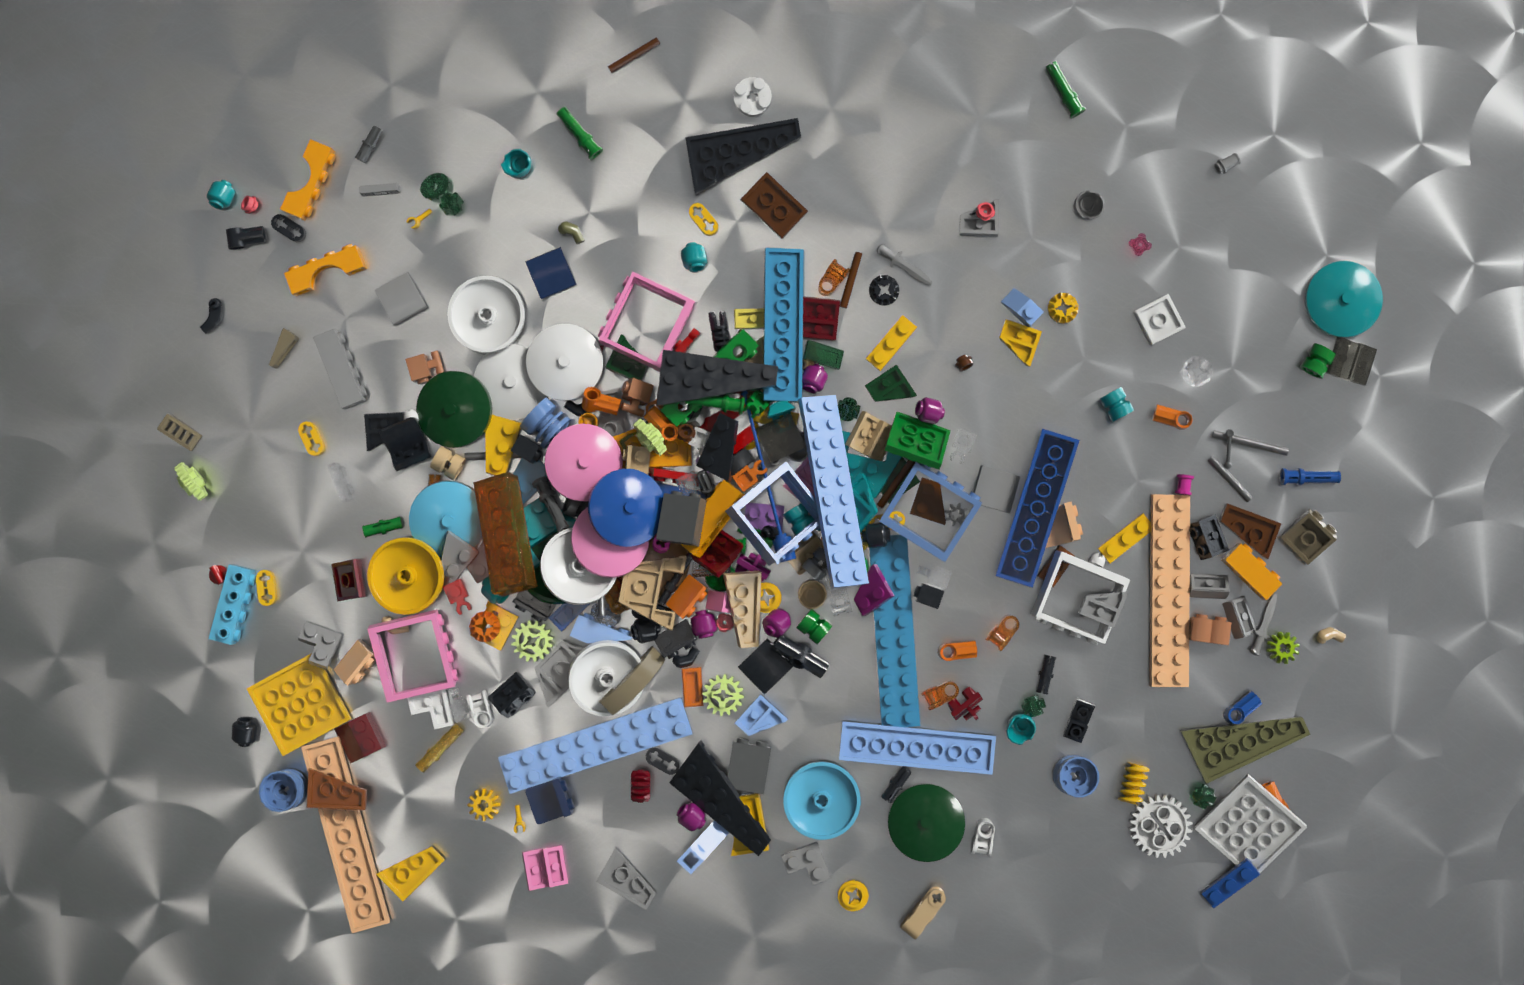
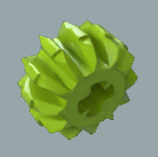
(1275, 647)

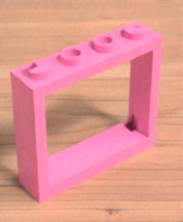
(620, 301)
(382, 663)

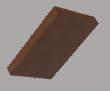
(774, 205)

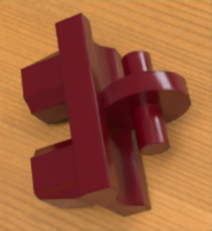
(972, 700)

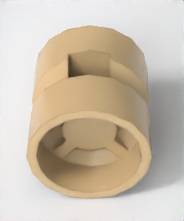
(441, 460)

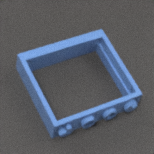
(800, 491)
(914, 537)

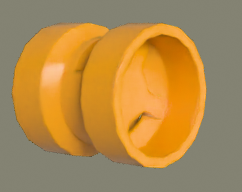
(588, 418)

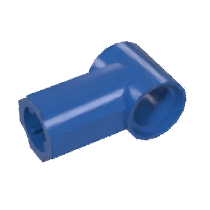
(1244, 707)

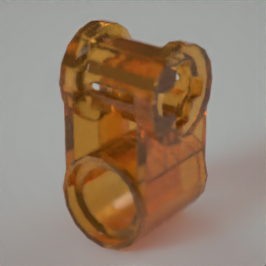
(834, 275)
(612, 597)
(1002, 632)
(939, 694)

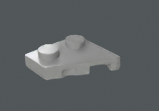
(973, 226)
(1103, 607)

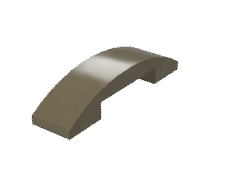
(633, 682)

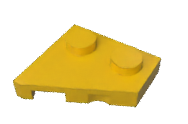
(1020, 340)

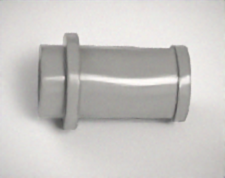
(1227, 163)

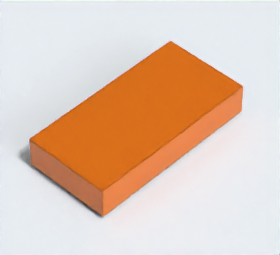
(692, 687)

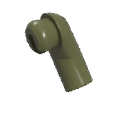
(567, 227)

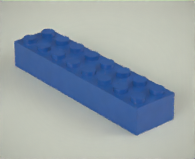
(1037, 508)

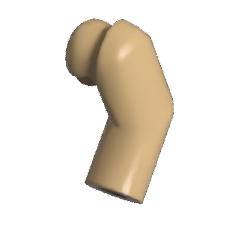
(397, 630)
(1329, 633)

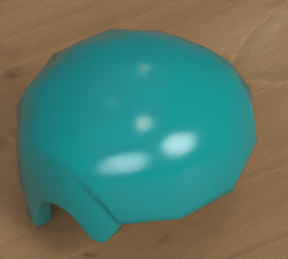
(516, 163)
(1020, 728)

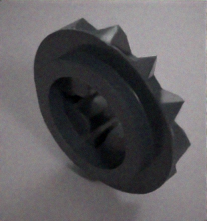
(893, 290)

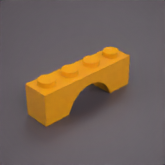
(300, 202)
(302, 278)

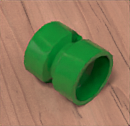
(1318, 360)
(814, 626)

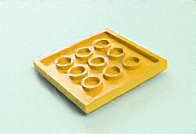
(298, 704)

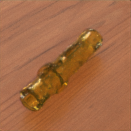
(436, 751)

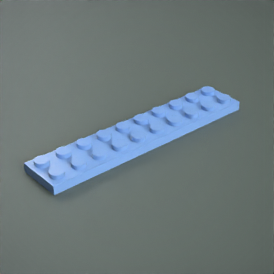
(833, 491)
(595, 745)

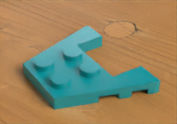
(875, 471)
(540, 525)

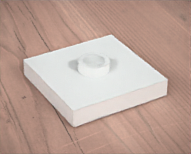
(1159, 319)

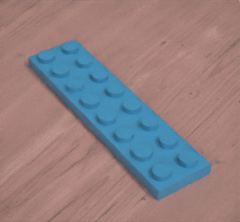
(783, 322)

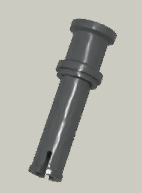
(547, 497)

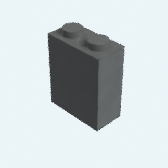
(681, 518)
(749, 765)

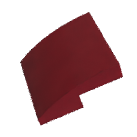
(820, 317)
(719, 554)

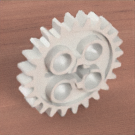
(1147, 836)

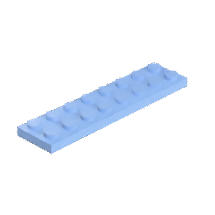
(917, 747)

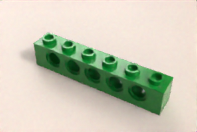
(740, 339)

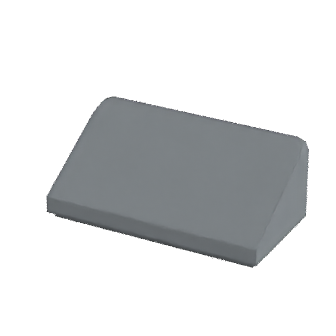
(1209, 586)
(1240, 616)

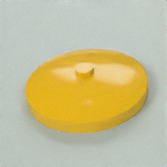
(405, 575)

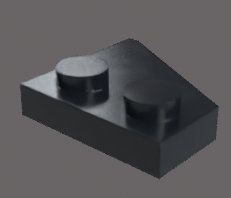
(375, 422)

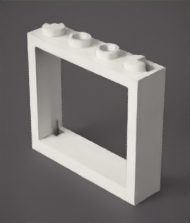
(1059, 556)

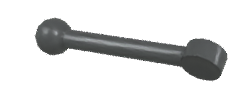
(1229, 433)

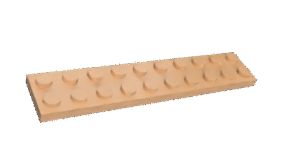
(1169, 590)
(348, 844)

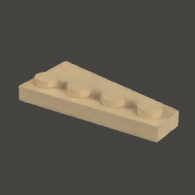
(744, 601)

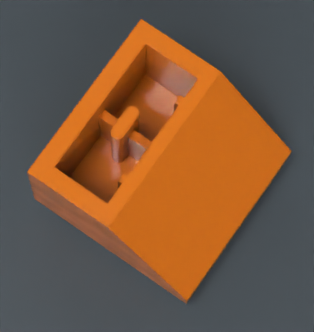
(686, 596)

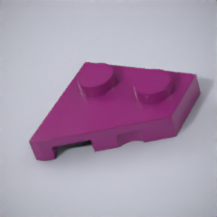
(874, 593)

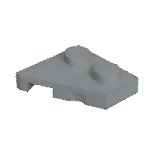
(456, 555)

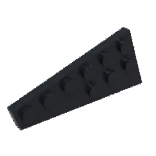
(729, 151)
(714, 794)

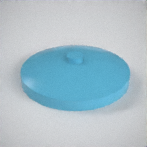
(445, 508)
(821, 800)

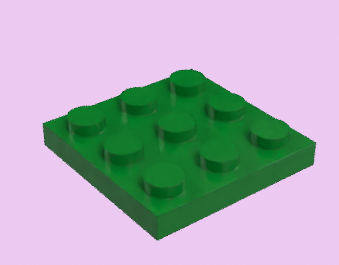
(917, 440)

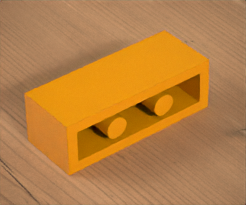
(1252, 571)

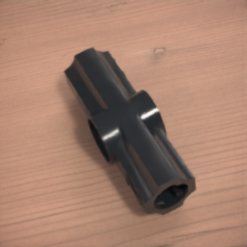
(800, 656)

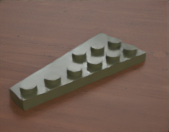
(1230, 747)

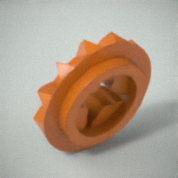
(491, 633)

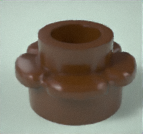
(964, 362)
(686, 428)

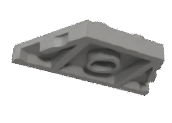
(554, 670)

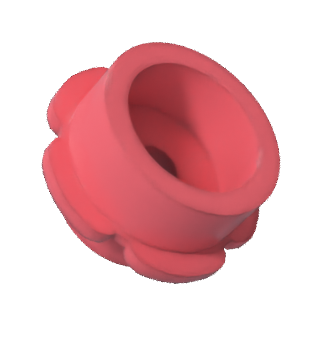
(249, 204)
(985, 206)
(729, 622)

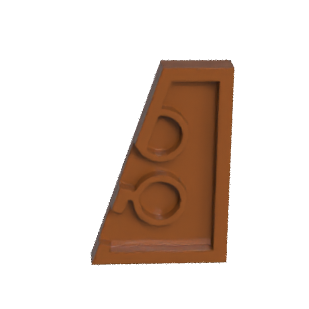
(333, 793)

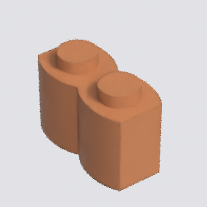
(1208, 630)

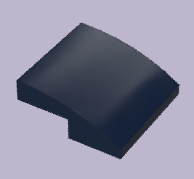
(550, 272)

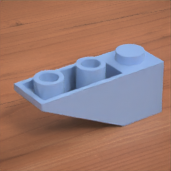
(592, 631)
(702, 847)

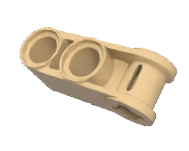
(923, 912)

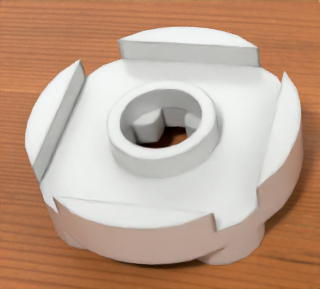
(756, 86)

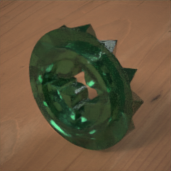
(428, 185)

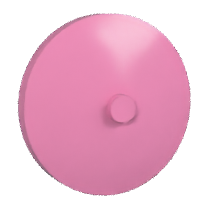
(580, 459)
(601, 556)

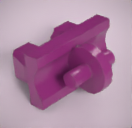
(752, 563)

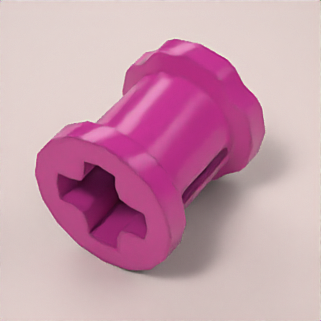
(1184, 484)
(658, 549)

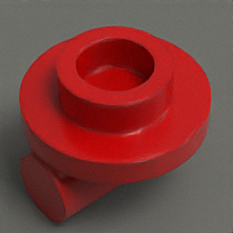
(217, 574)

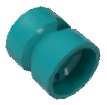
(1117, 404)
(798, 518)

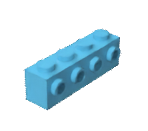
(232, 604)

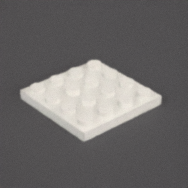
(1250, 825)

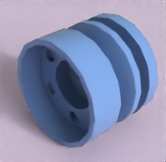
(543, 421)
(1086, 773)
(273, 794)

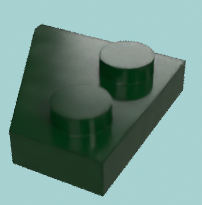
(624, 365)
(890, 386)

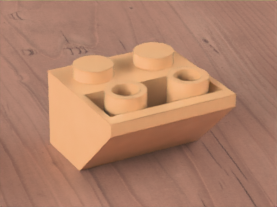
(355, 662)

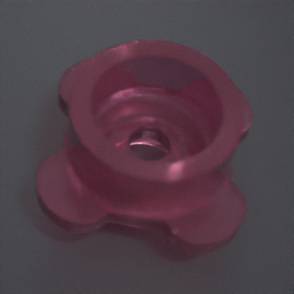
(1134, 243)

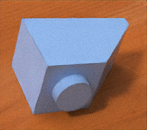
(1022, 307)

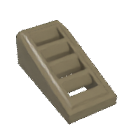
(284, 345)
(167, 420)

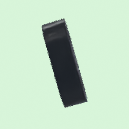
(286, 232)
(664, 756)

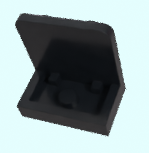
(405, 443)

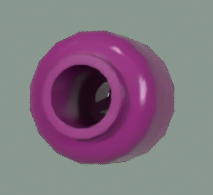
(814, 378)
(929, 410)
(776, 623)
(703, 624)
(691, 816)

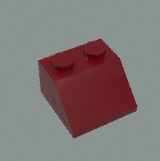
(360, 737)

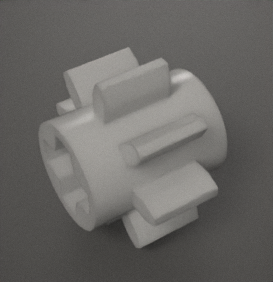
(953, 509)

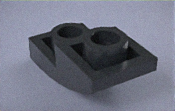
(1078, 720)

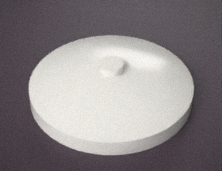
(486, 314)
(564, 361)
(508, 382)
(566, 576)
(597, 671)

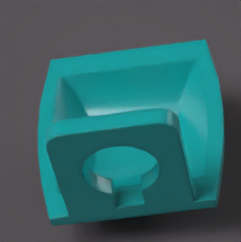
(780, 408)

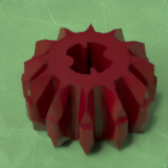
(640, 786)

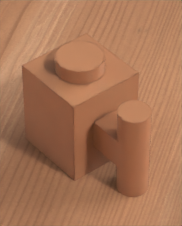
(420, 367)
(638, 394)

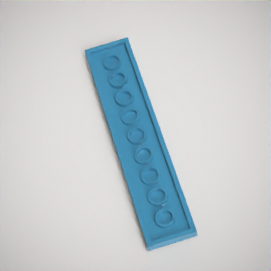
(896, 638)

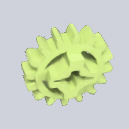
(649, 437)
(191, 481)
(527, 633)
(722, 703)

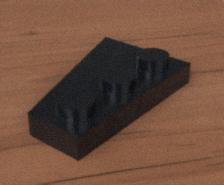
(719, 448)

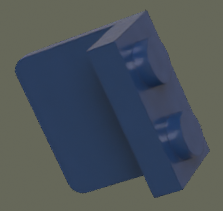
(550, 800)

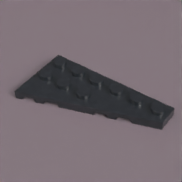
(703, 377)

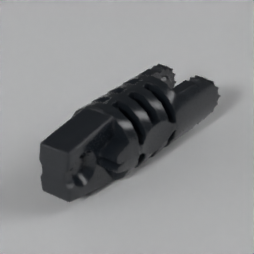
(720, 333)

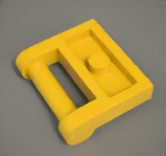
(507, 623)

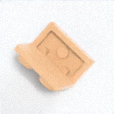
(1065, 526)

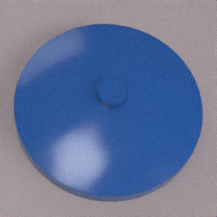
(625, 507)

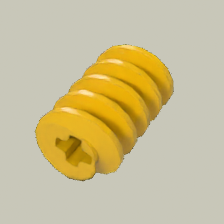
(1134, 782)

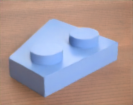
(759, 717)

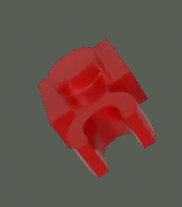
(683, 346)
(456, 593)

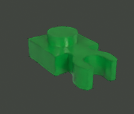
(756, 404)

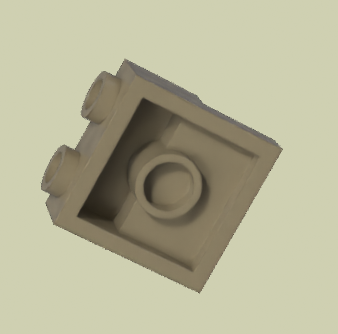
(1309, 536)

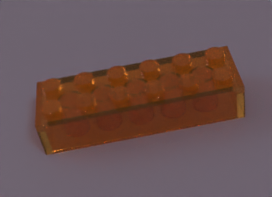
(505, 534)

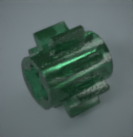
(451, 203)
(848, 409)
(1033, 706)
(1204, 796)

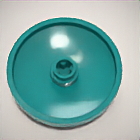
(1343, 299)

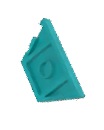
(864, 501)

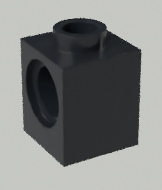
(527, 449)
(928, 595)

